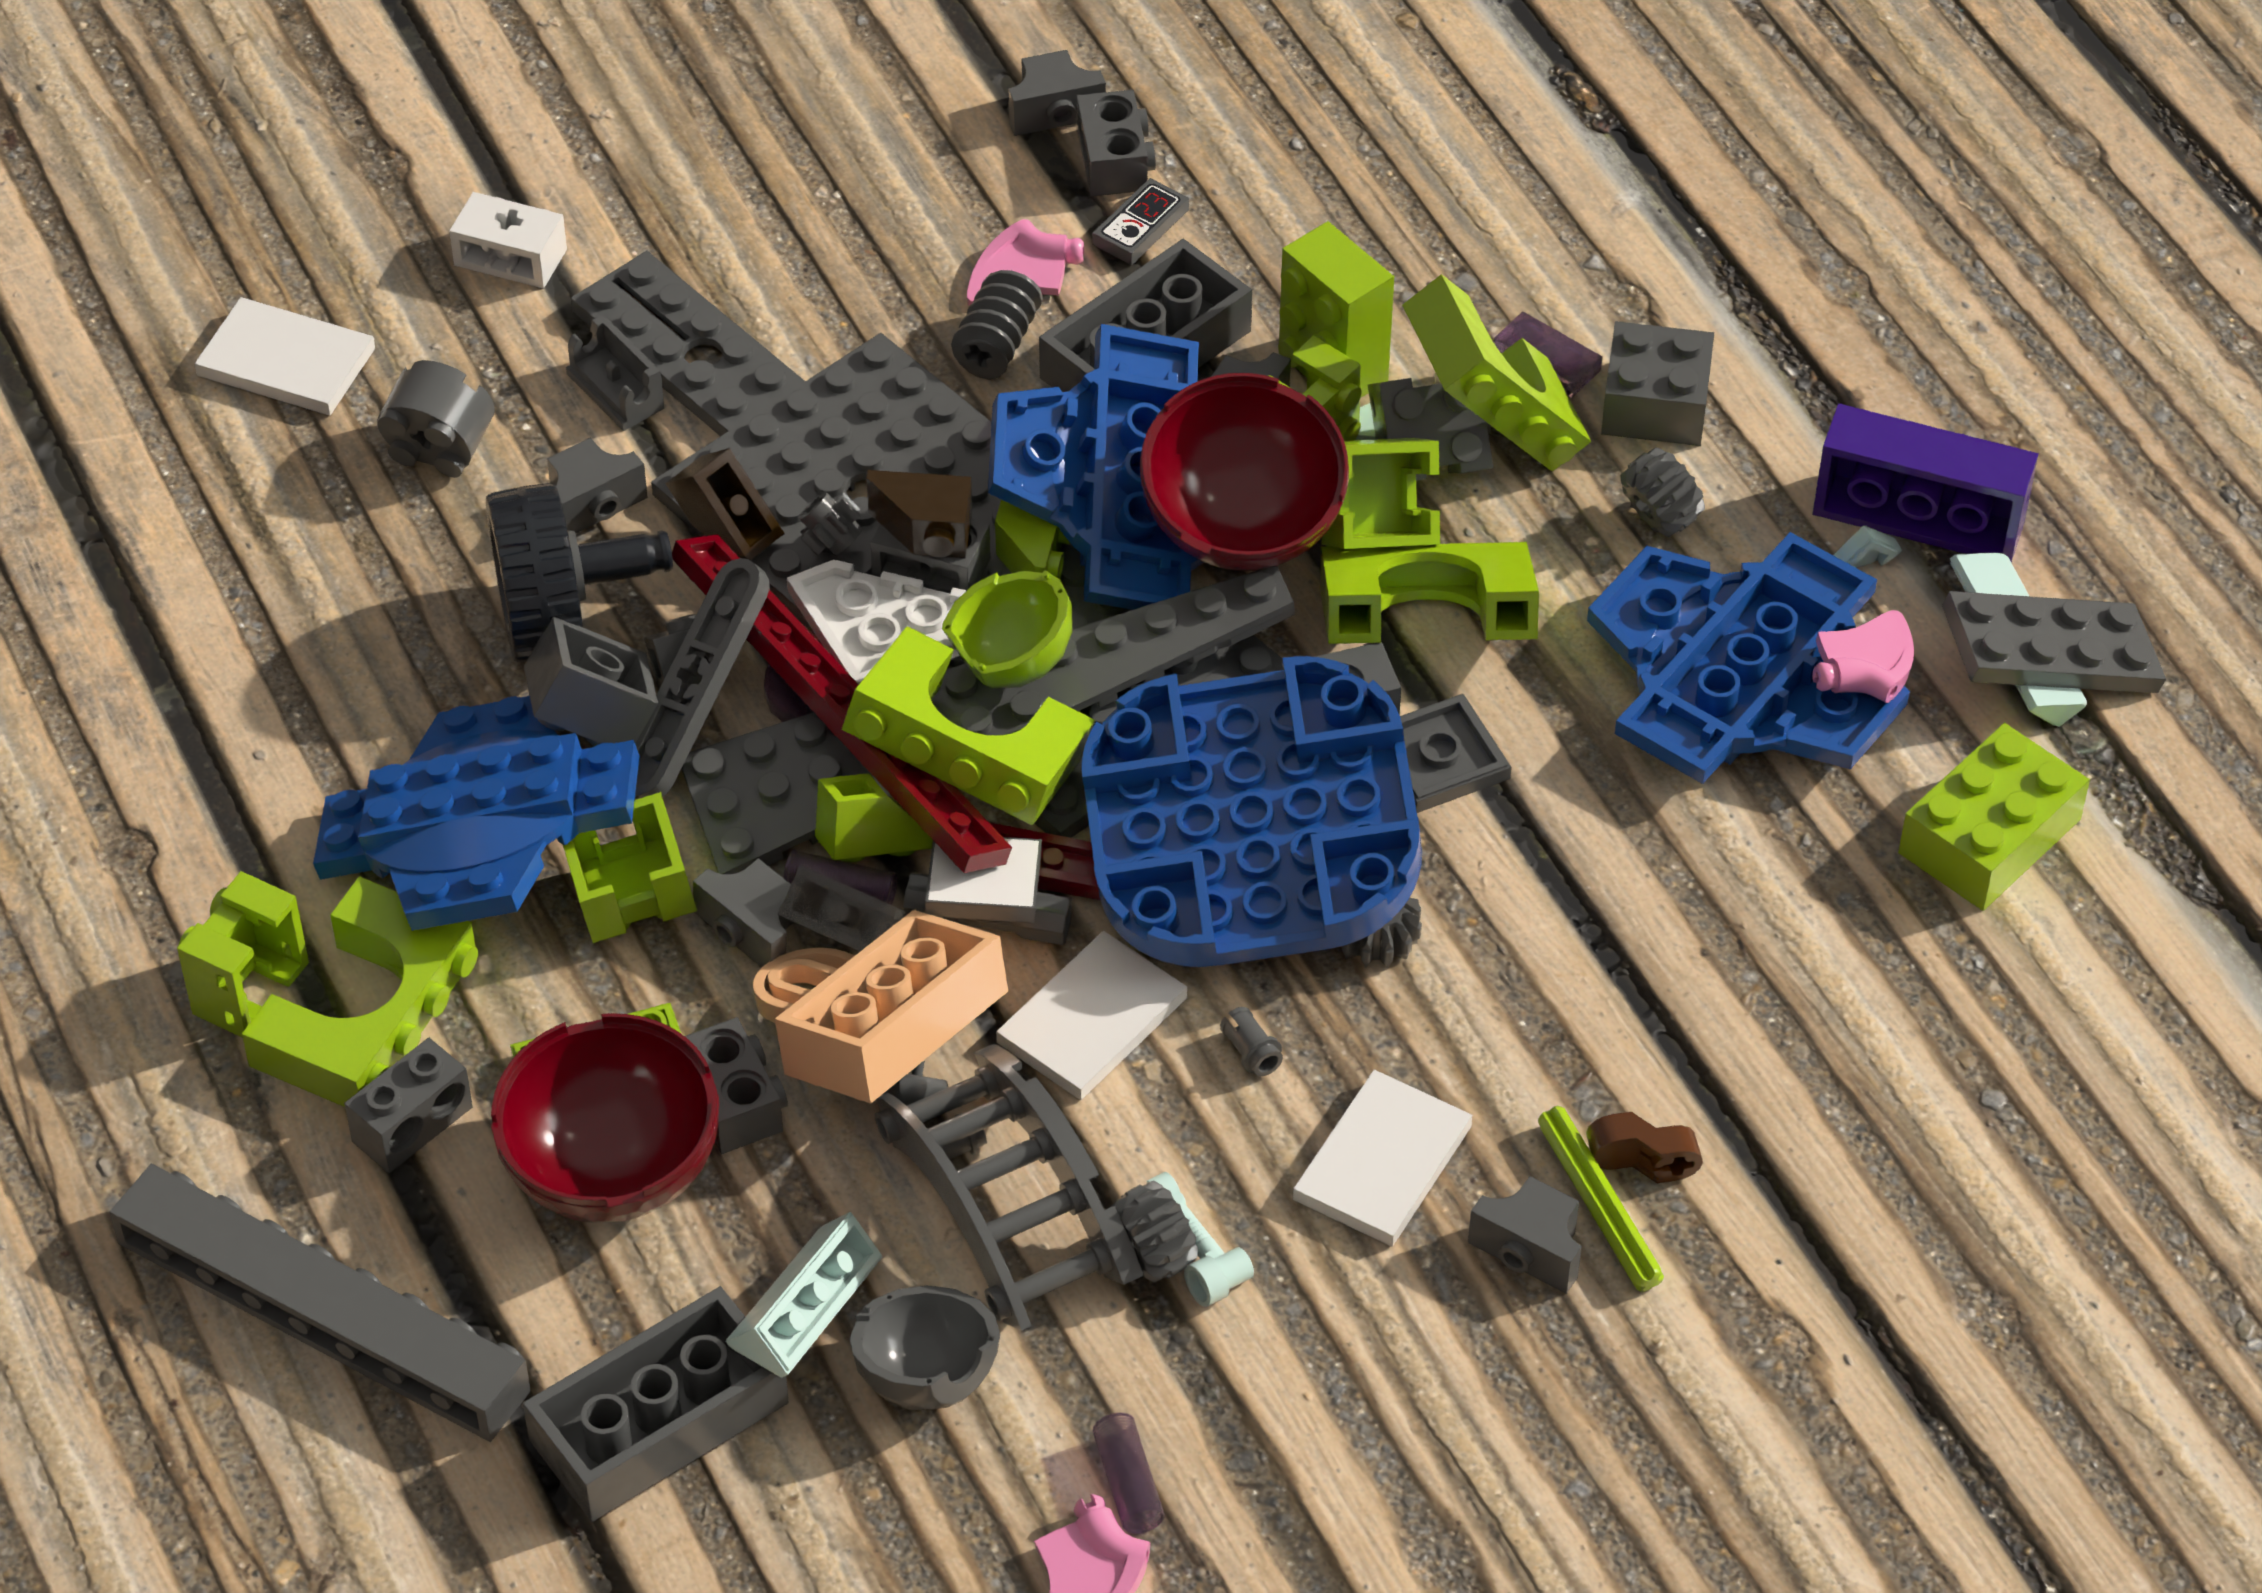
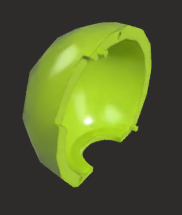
(1011, 627)

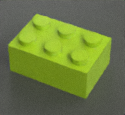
(1340, 298)
(1993, 816)

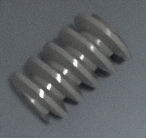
(996, 323)

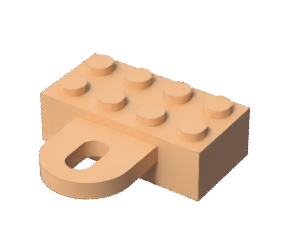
(879, 1008)

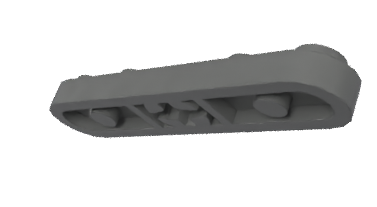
(708, 651)

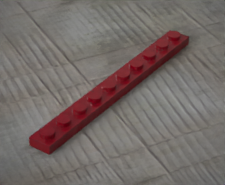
(828, 691)

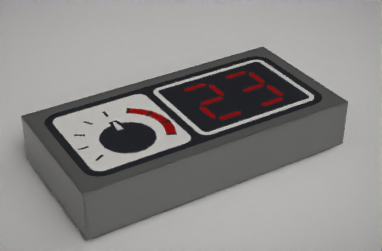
(1140, 221)

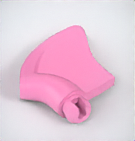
(1028, 252)
(1866, 658)
(1093, 1553)

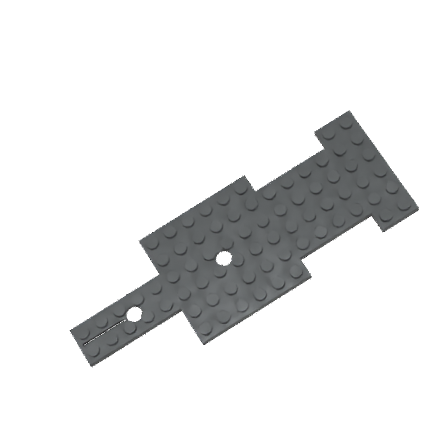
(824, 435)

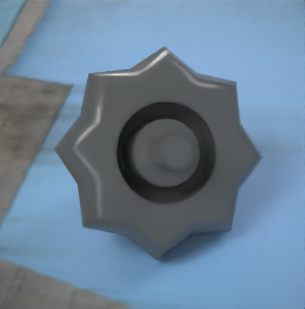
(916, 1086)

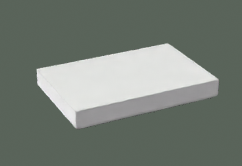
(285, 356)
(1091, 1015)
(1382, 1158)

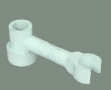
(1215, 1270)

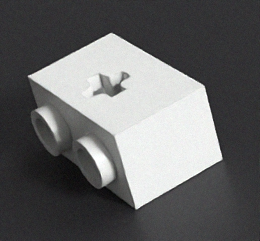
(508, 240)

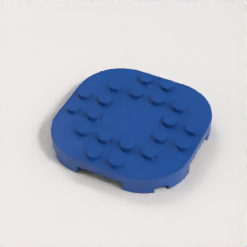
(1251, 814)

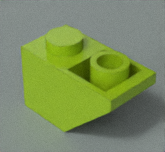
(1028, 541)
(863, 819)

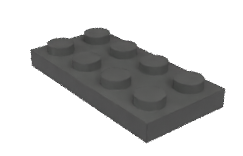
(2053, 642)

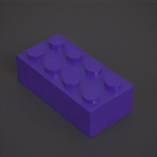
(1923, 483)

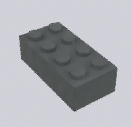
(1171, 296)
(651, 1406)

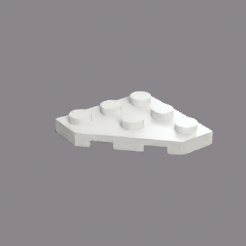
(864, 613)

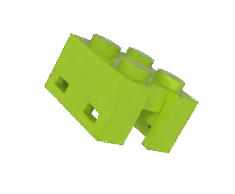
(1333, 382)
(1383, 498)
(630, 875)
(245, 933)

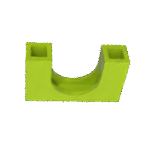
(1508, 389)
(1486, 577)
(1007, 771)
(346, 1054)

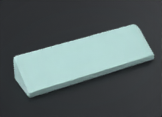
(1996, 575)
(806, 1296)

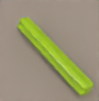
(1600, 1199)

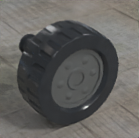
(546, 570)

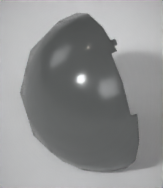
(925, 1346)

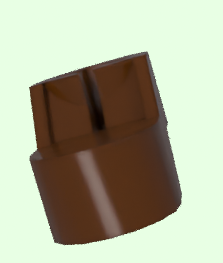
(1658, 1153)

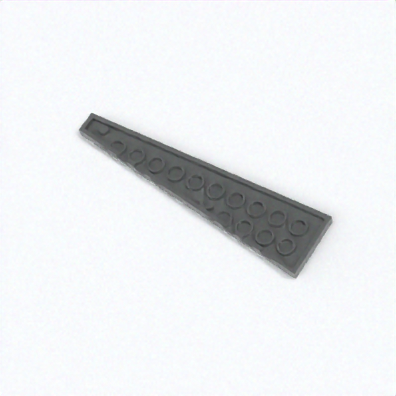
(762, 787)

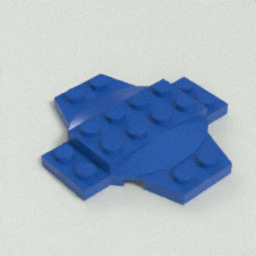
(1079, 464)
(1734, 657)
(475, 811)

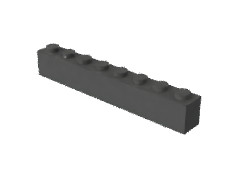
(322, 1301)

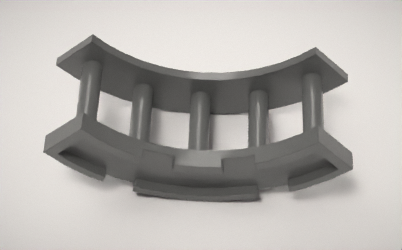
(1049, 1141)

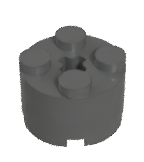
(435, 418)

